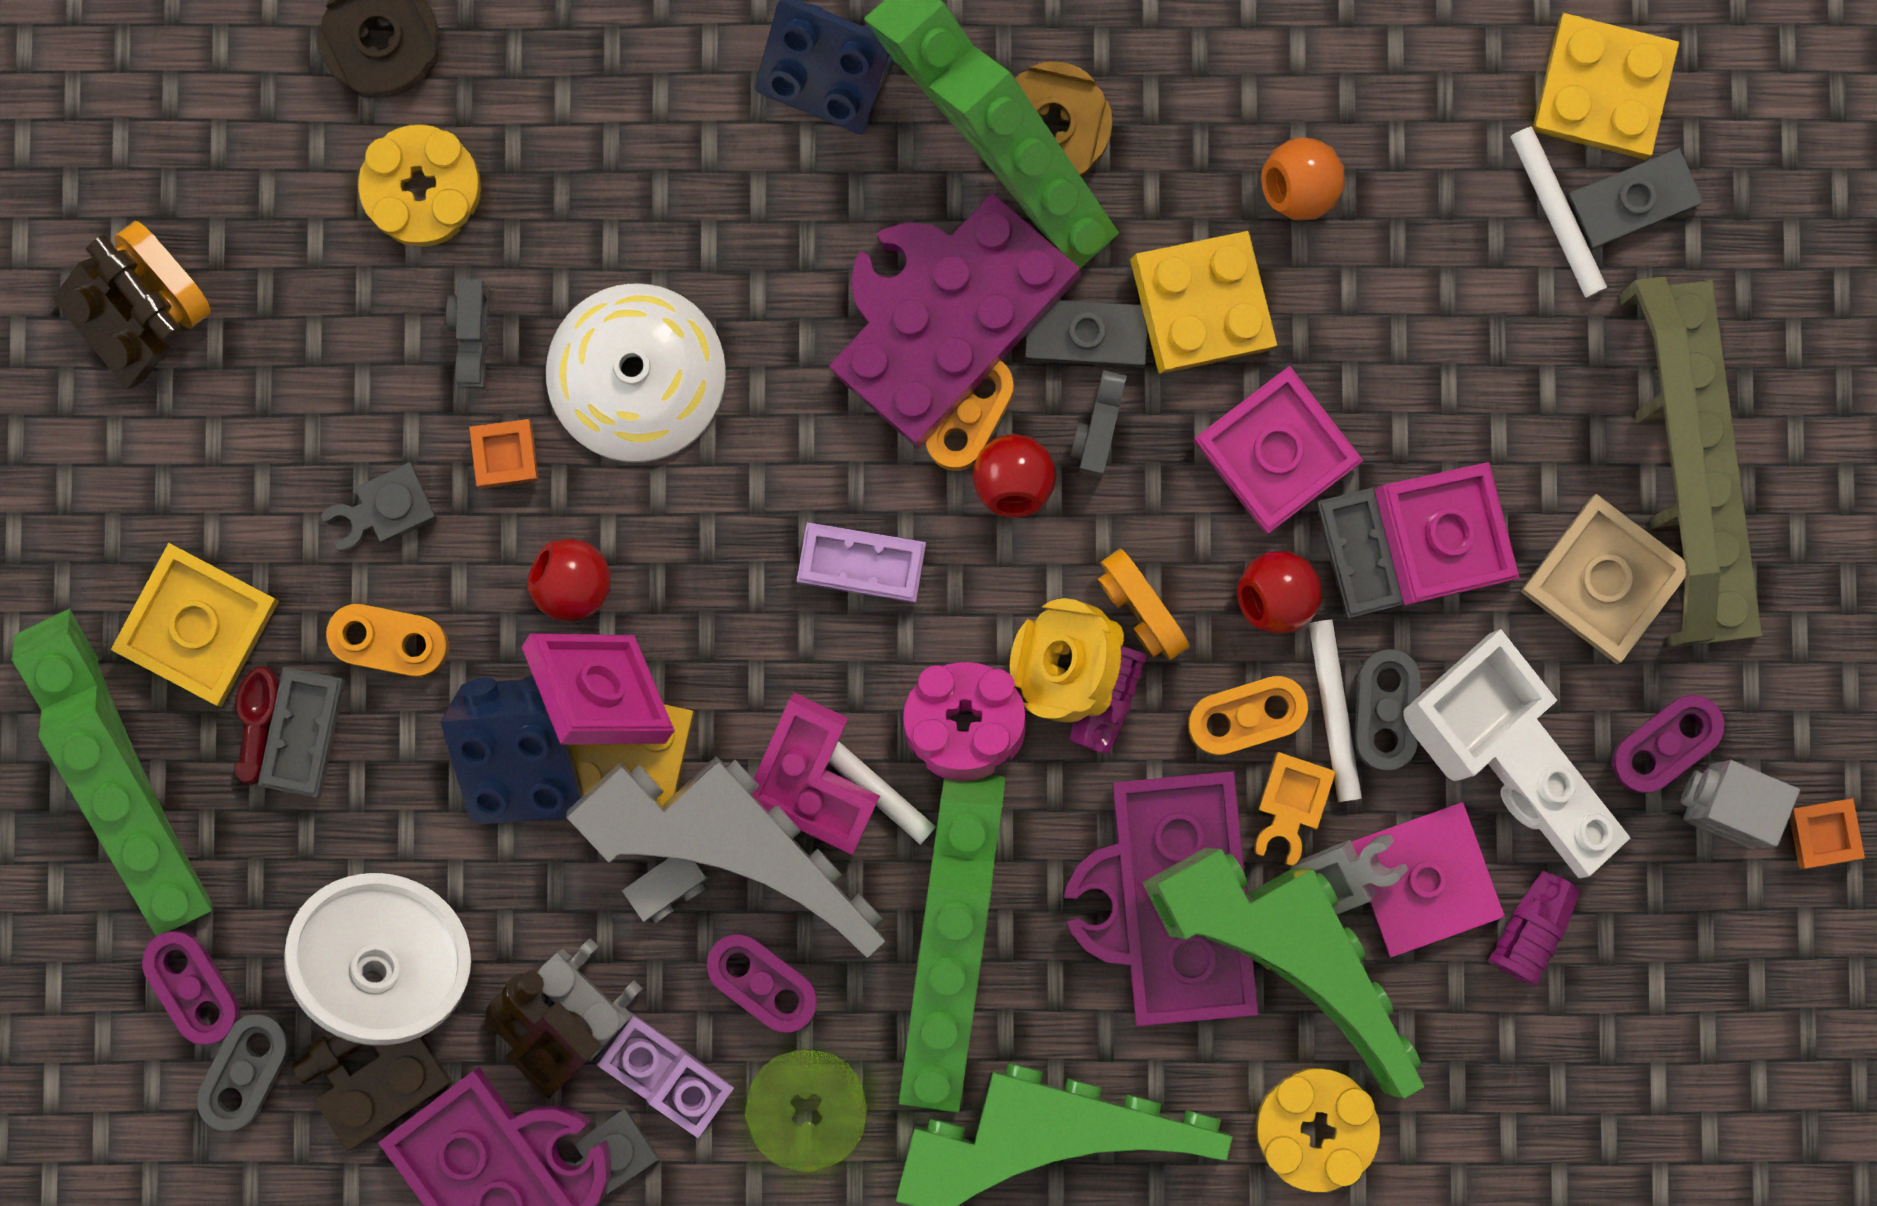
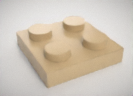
(1606, 579)

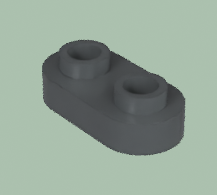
(1385, 710)
(243, 1070)

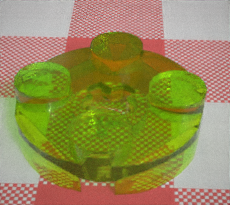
(771, 1113)

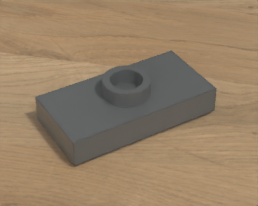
(1634, 199)
(1089, 335)
(1359, 553)
(301, 732)

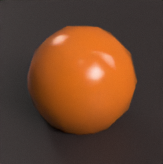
(1303, 178)

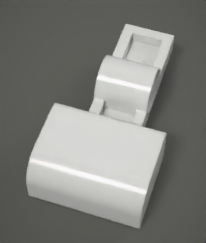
(1488, 715)

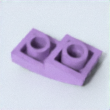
(664, 1075)

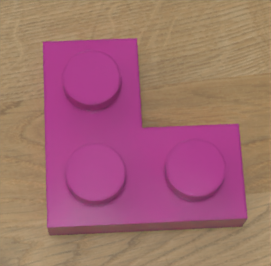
(797, 778)

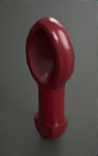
(255, 709)

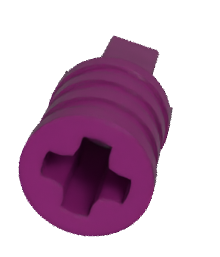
(1101, 731)
(1535, 929)

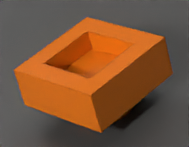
(504, 454)
(1826, 833)

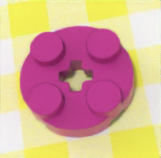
(957, 688)

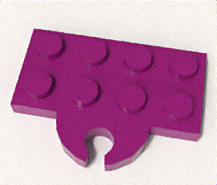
(947, 313)
(1156, 828)
(478, 1153)

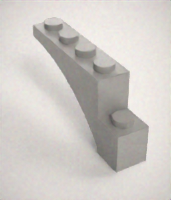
(725, 827)

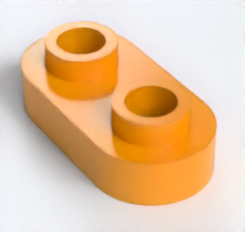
(163, 274)
(976, 419)
(1127, 585)
(387, 639)
(1247, 716)

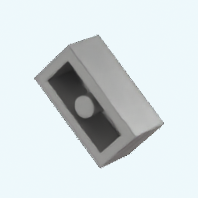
(663, 886)

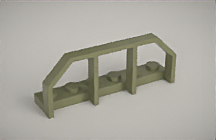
(1704, 461)

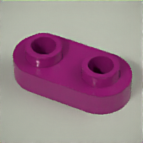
(1666, 745)
(762, 983)
(188, 991)

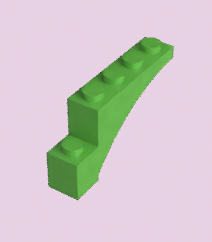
(996, 121)
(104, 773)
(1299, 937)
(952, 943)
(1037, 1124)

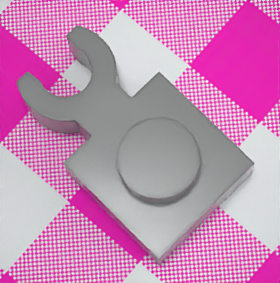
(1352, 873)

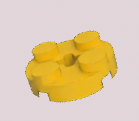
(391, 164)
(1094, 665)
(1289, 1151)

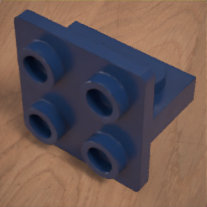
(823, 65)

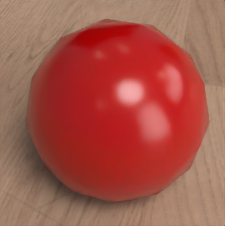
(1014, 475)
(569, 580)
(1279, 592)

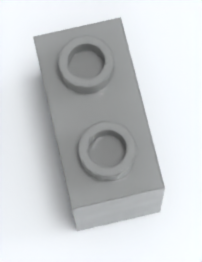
(1738, 804)

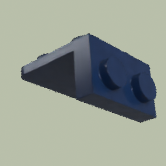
(508, 753)

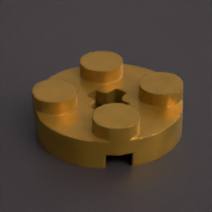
(1080, 104)

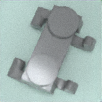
(576, 993)

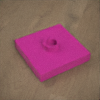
(1278, 450)
(1446, 533)
(597, 689)
(1444, 883)

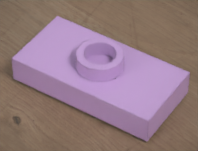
(861, 562)

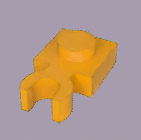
(1295, 797)

